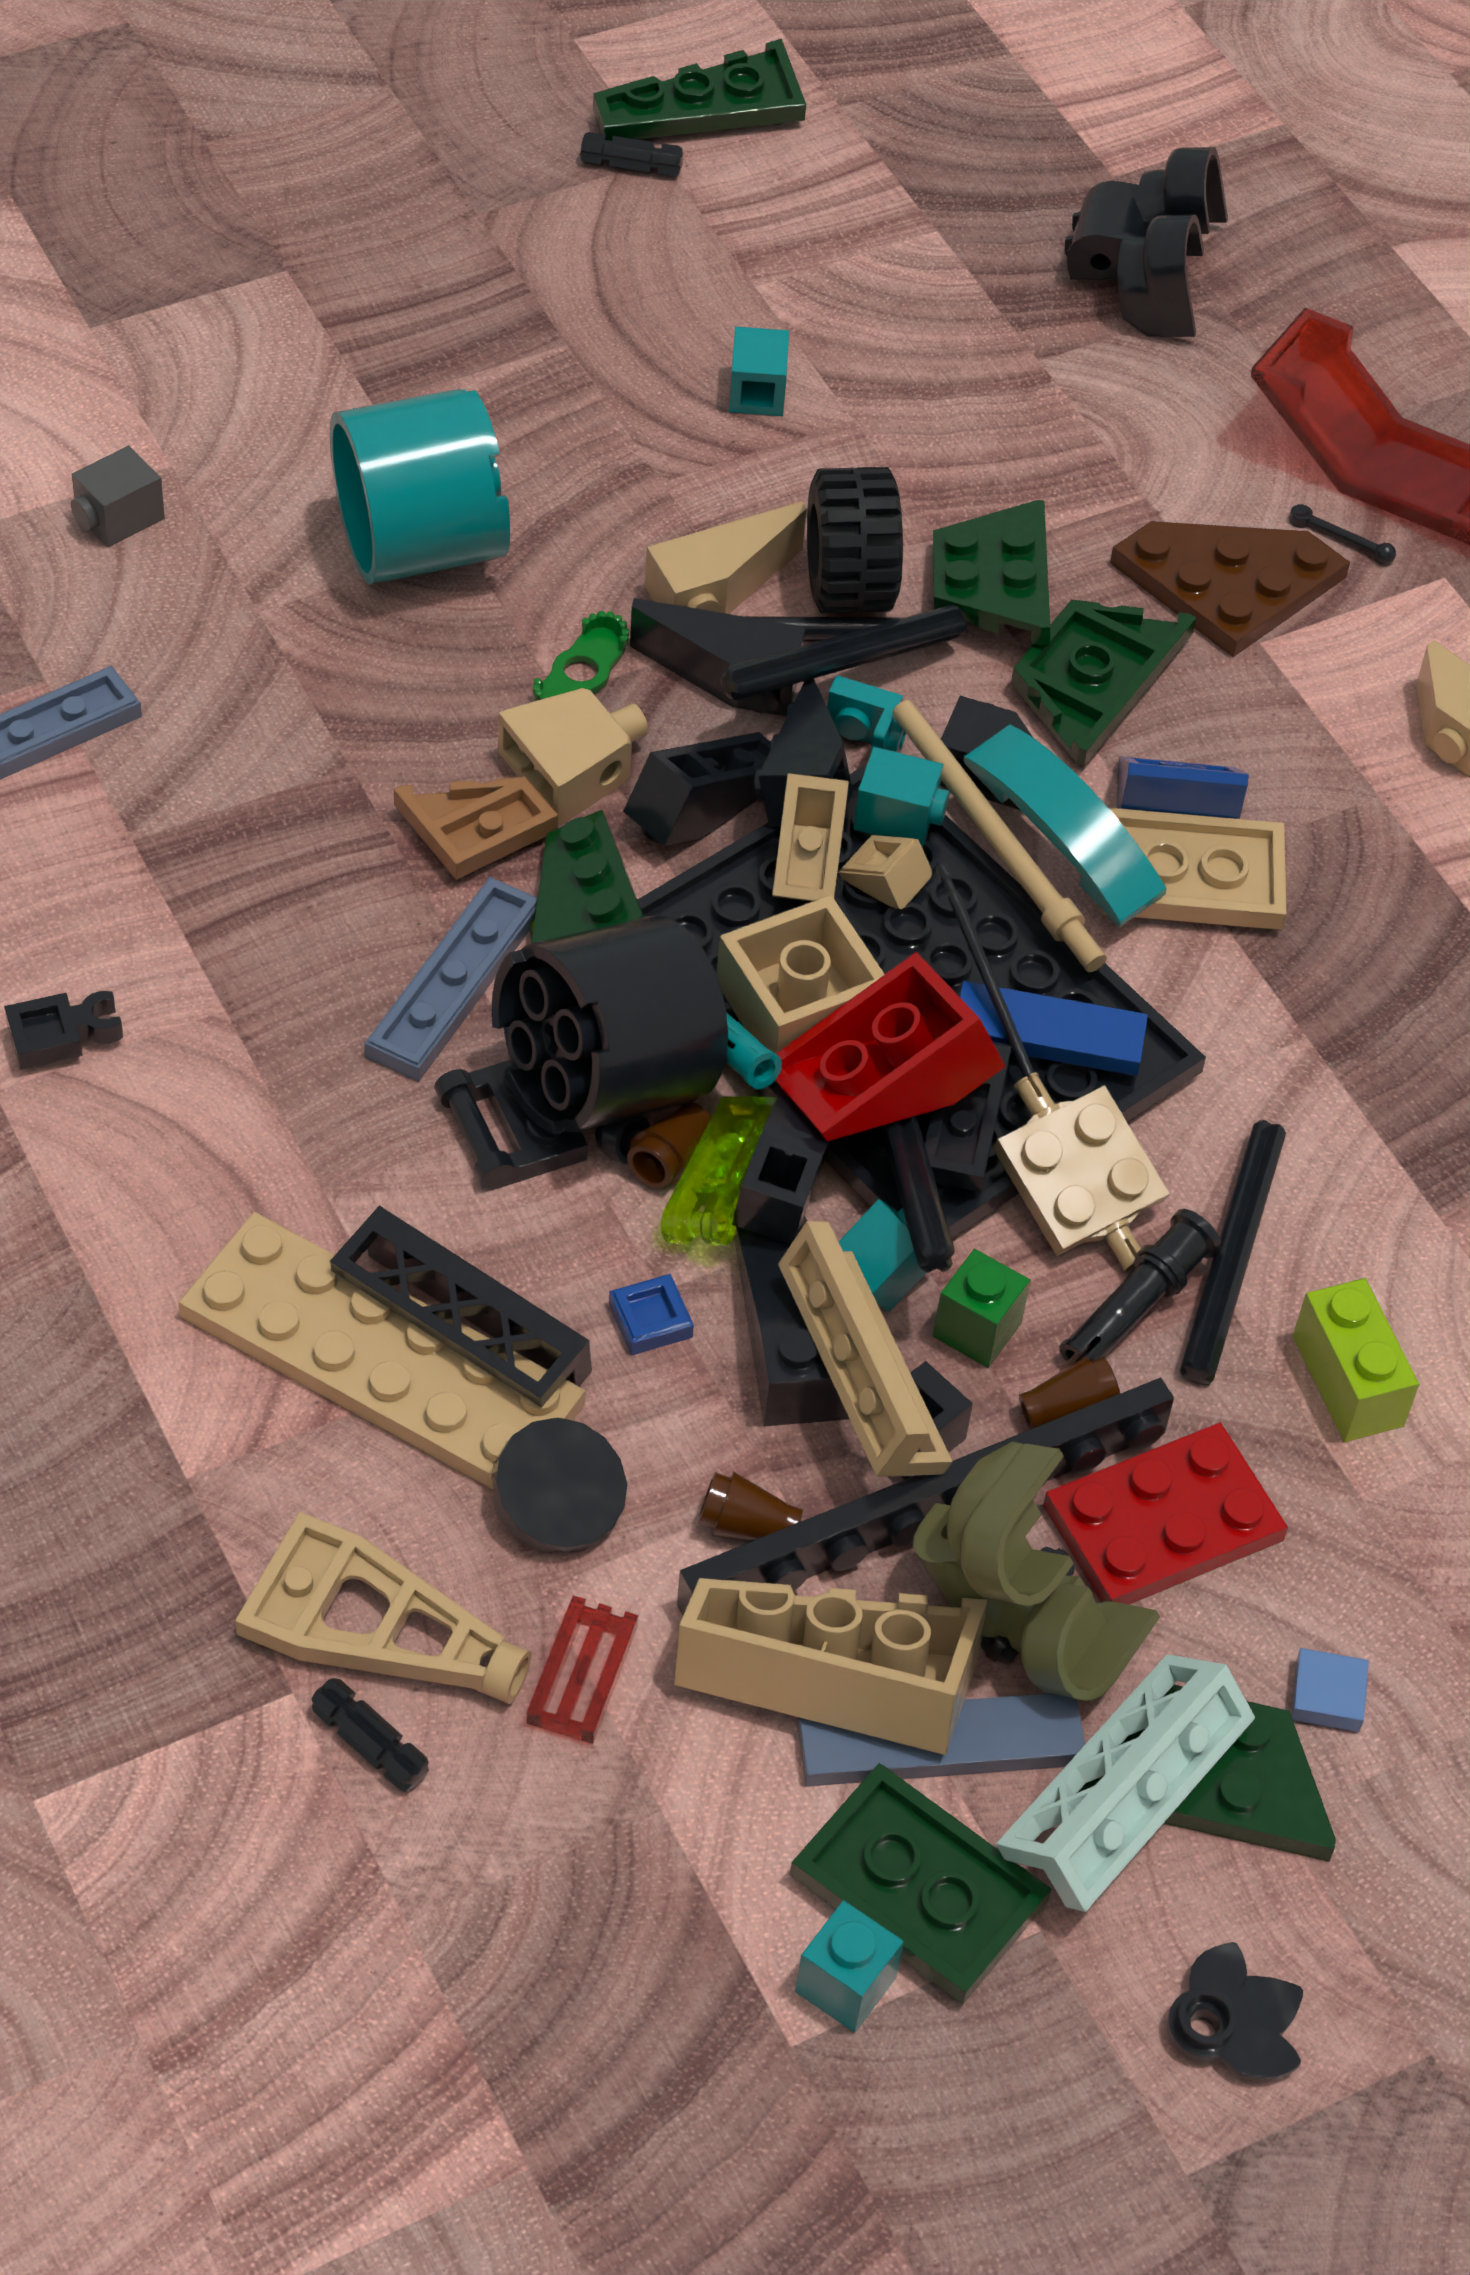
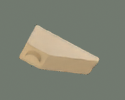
(726, 562)

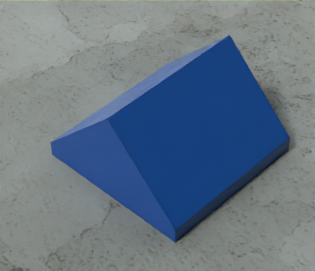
(1180, 787)

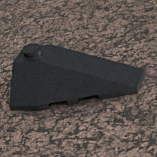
(786, 1361)

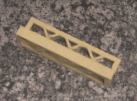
(862, 1356)

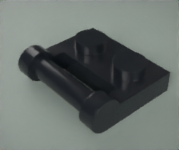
(534, 1148)

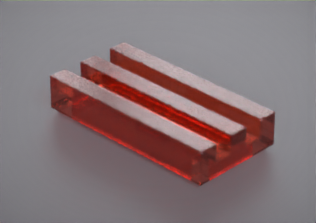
(599, 1621)

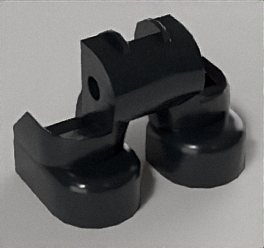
(1145, 235)

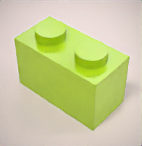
(1355, 1360)

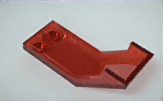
(1359, 432)

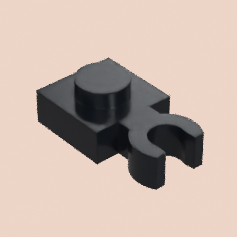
(53, 1030)

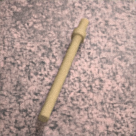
(1059, 915)

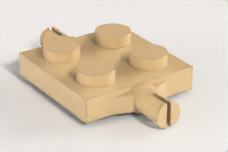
(1080, 1170)

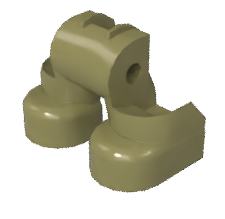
(1049, 1618)

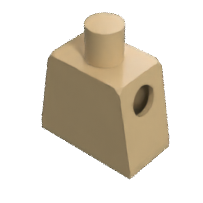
(570, 747)

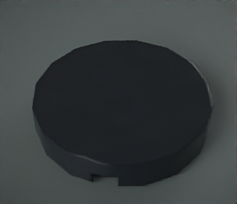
(558, 1485)

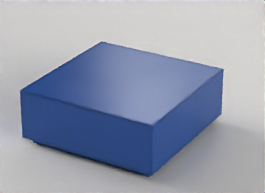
(651, 1314)

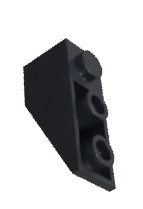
(804, 746)
(781, 1174)

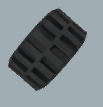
(854, 539)

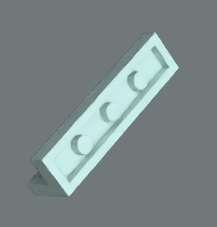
(1140, 1778)

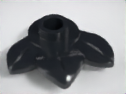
(1244, 2012)

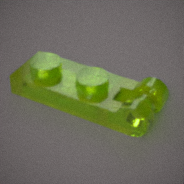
(716, 1173)

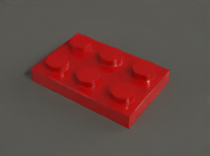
(1165, 1516)

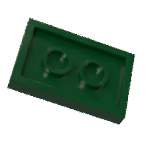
(922, 1881)

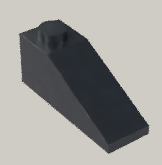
(706, 642)
(696, 787)

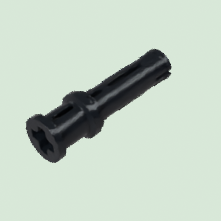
(1157, 1273)

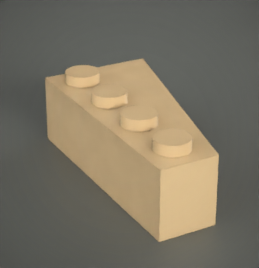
(834, 1658)

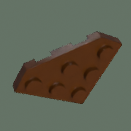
(1230, 576)

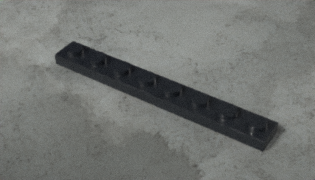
(894, 1513)

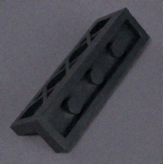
(466, 1294)

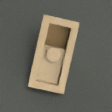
(810, 838)

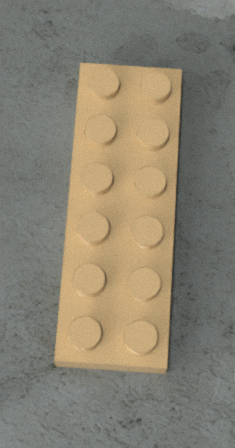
(290, 1311)

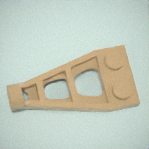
(306, 1577)

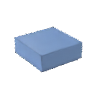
(1329, 1690)

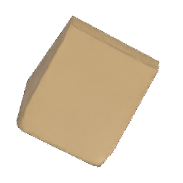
(888, 869)

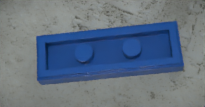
(1065, 1028)

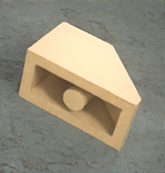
(1445, 705)

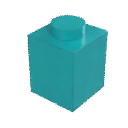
(759, 371)
(900, 796)
(884, 1253)
(849, 1966)

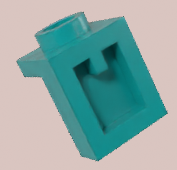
(866, 714)

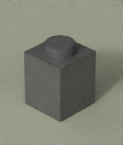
(117, 496)

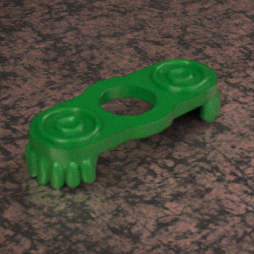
(600, 645)

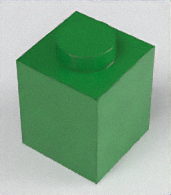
(981, 1308)

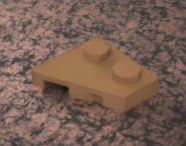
(477, 820)

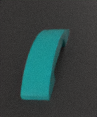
(1072, 819)

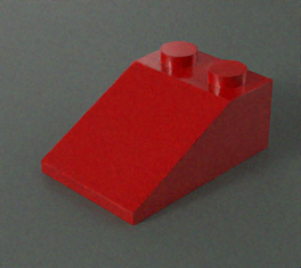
(888, 1054)

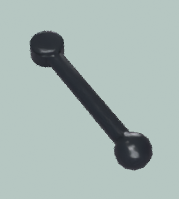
(1302, 516)

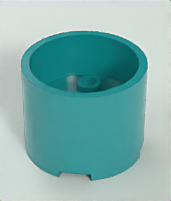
(419, 485)

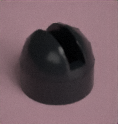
(616, 1137)

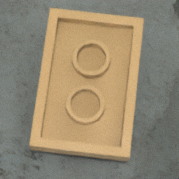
(1213, 867)

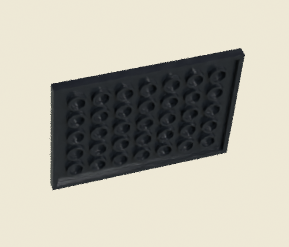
(737, 890)

